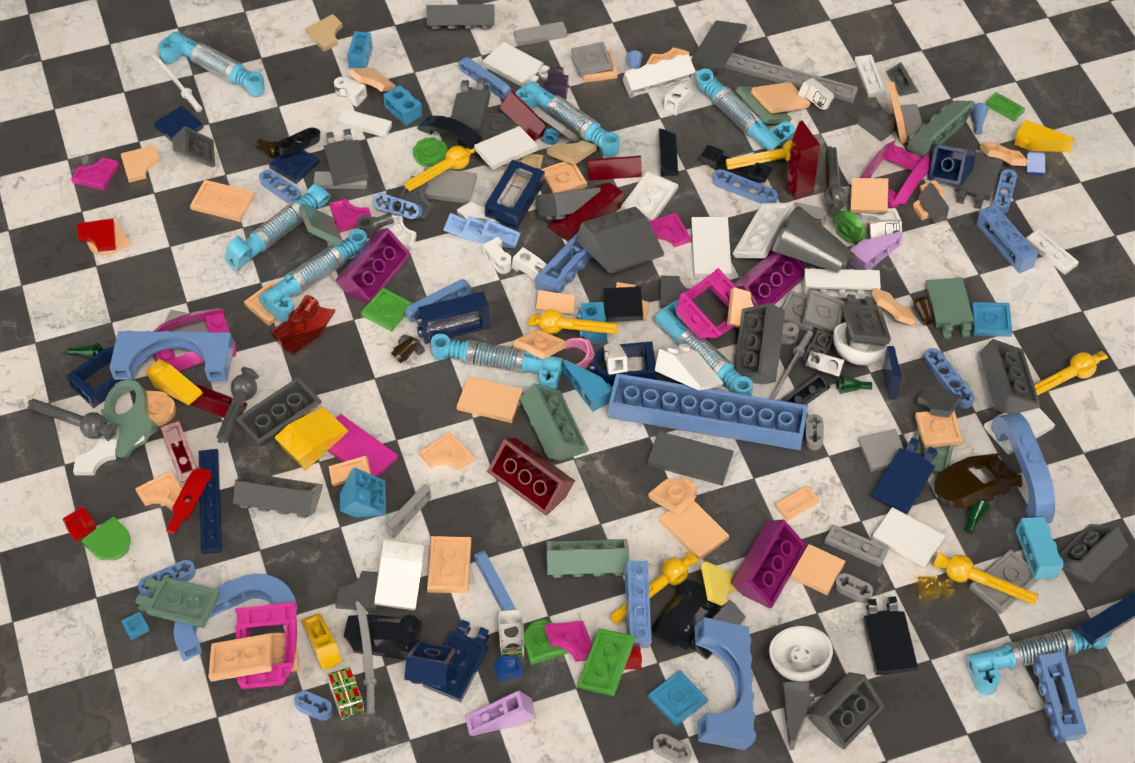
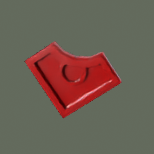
(99, 233)

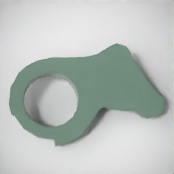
(135, 423)

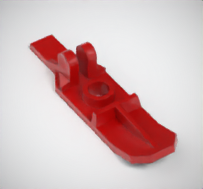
(191, 490)

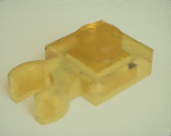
(931, 587)

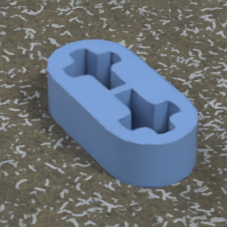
(315, 702)

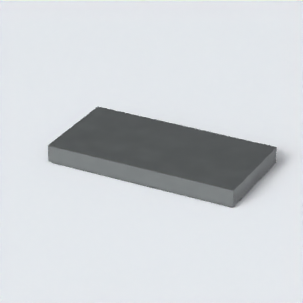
(718, 45)
(690, 458)

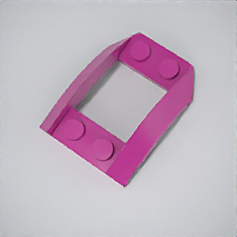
(911, 161)
(693, 316)
(214, 322)
(269, 616)

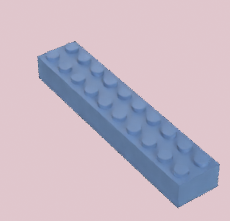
(708, 411)

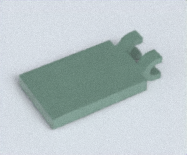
(950, 305)
(179, 601)

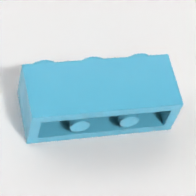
(1039, 548)

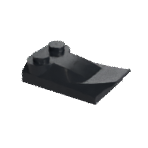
(683, 613)
(388, 635)

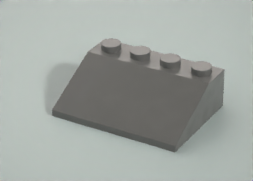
(620, 239)

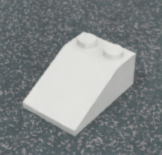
(687, 367)
(398, 574)

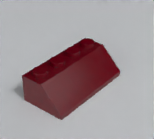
(802, 162)
(603, 203)
(530, 475)

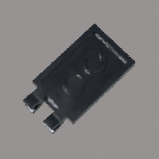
(889, 638)

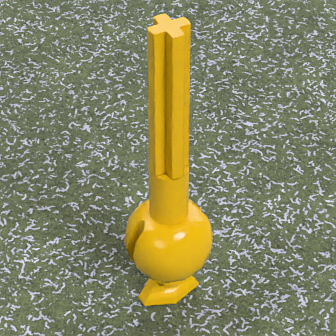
(772, 155)
(456, 158)
(553, 322)
(1081, 365)
(961, 568)
(672, 571)

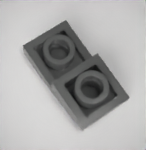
(821, 344)

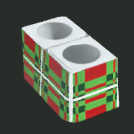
(506, 618)
(345, 692)

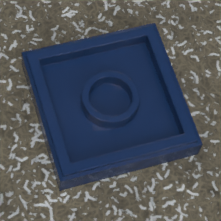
(175, 121)
(294, 166)
(891, 372)

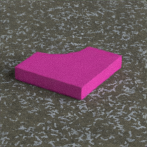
(96, 175)
(346, 214)
(671, 230)
(571, 637)

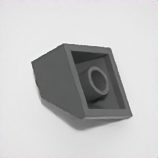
(194, 146)

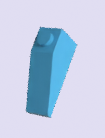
(588, 385)

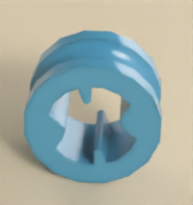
(551, 136)

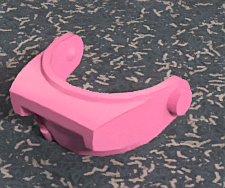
(584, 345)

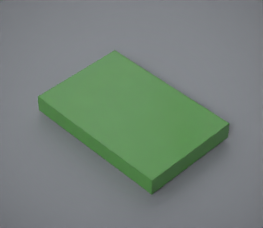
(606, 662)

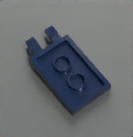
(905, 478)
(467, 661)

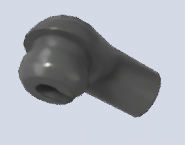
(419, 349)

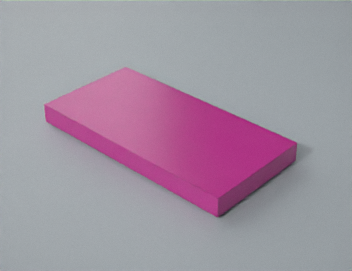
(359, 444)

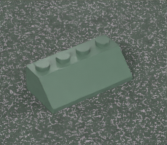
(940, 127)
(553, 422)
(587, 557)

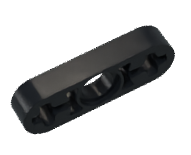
(289, 145)

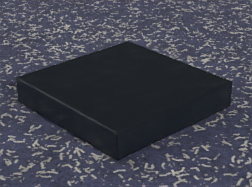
(623, 304)

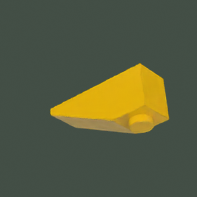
(1040, 138)
(172, 382)
(321, 641)

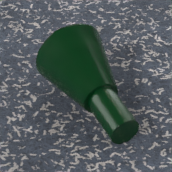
(85, 351)
(847, 384)
(975, 514)

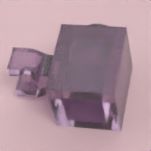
(557, 83)

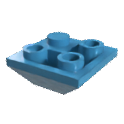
(363, 495)

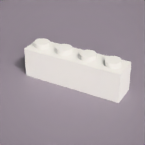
(658, 75)
(840, 284)

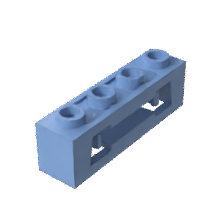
(1007, 238)
(565, 264)
(638, 602)
(1072, 725)

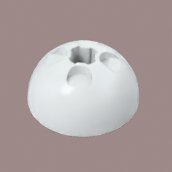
(856, 352)
(801, 653)

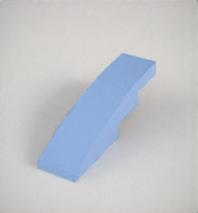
(480, 231)

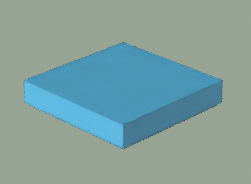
(991, 319)
(678, 698)

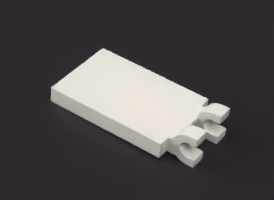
(515, 65)

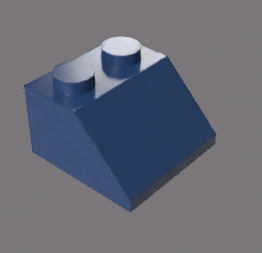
(951, 164)
(430, 664)

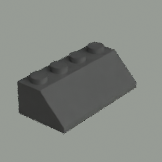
(460, 15)
(760, 343)
(1008, 378)
(277, 412)
(277, 494)

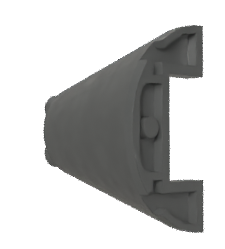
(811, 242)

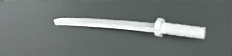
(186, 92)

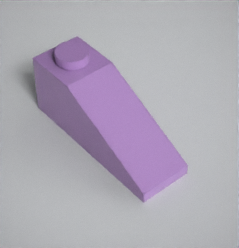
(873, 250)
(501, 714)

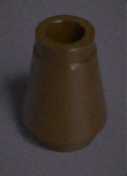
(268, 147)
(923, 309)
(404, 349)

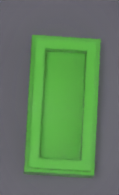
(1005, 106)

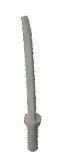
(798, 351)
(369, 682)

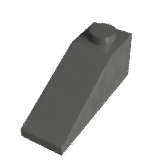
(872, 119)
(796, 704)

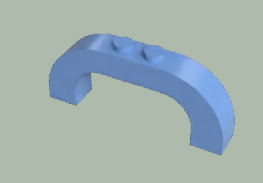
(1032, 463)
(232, 594)

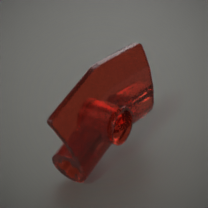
(312, 322)

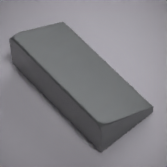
(902, 80)
(933, 203)

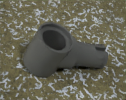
(372, 224)

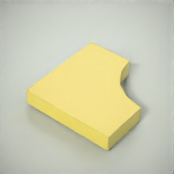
(717, 583)

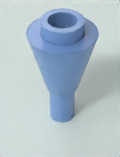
(634, 59)
(979, 114)

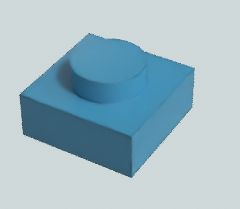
(135, 625)

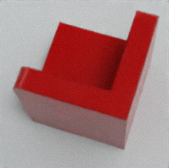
(79, 524)
(634, 660)

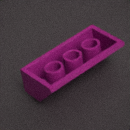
(373, 266)
(772, 278)
(769, 563)

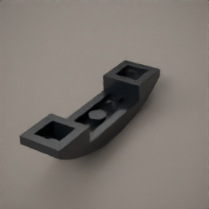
(450, 127)
(717, 160)

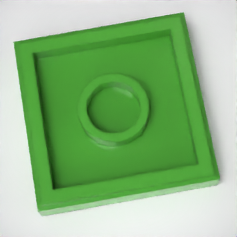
(386, 309)

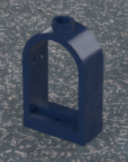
(631, 350)
(79, 375)

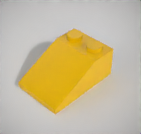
(310, 437)

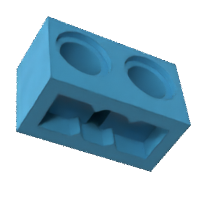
(360, 50)
(403, 105)
(594, 312)

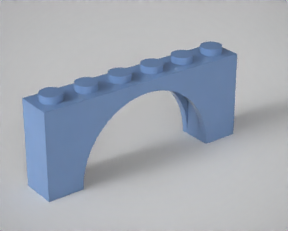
(136, 346)
(732, 646)

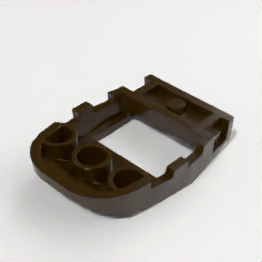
(961, 488)

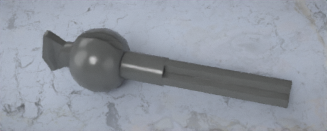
(835, 196)
(242, 389)
(91, 424)

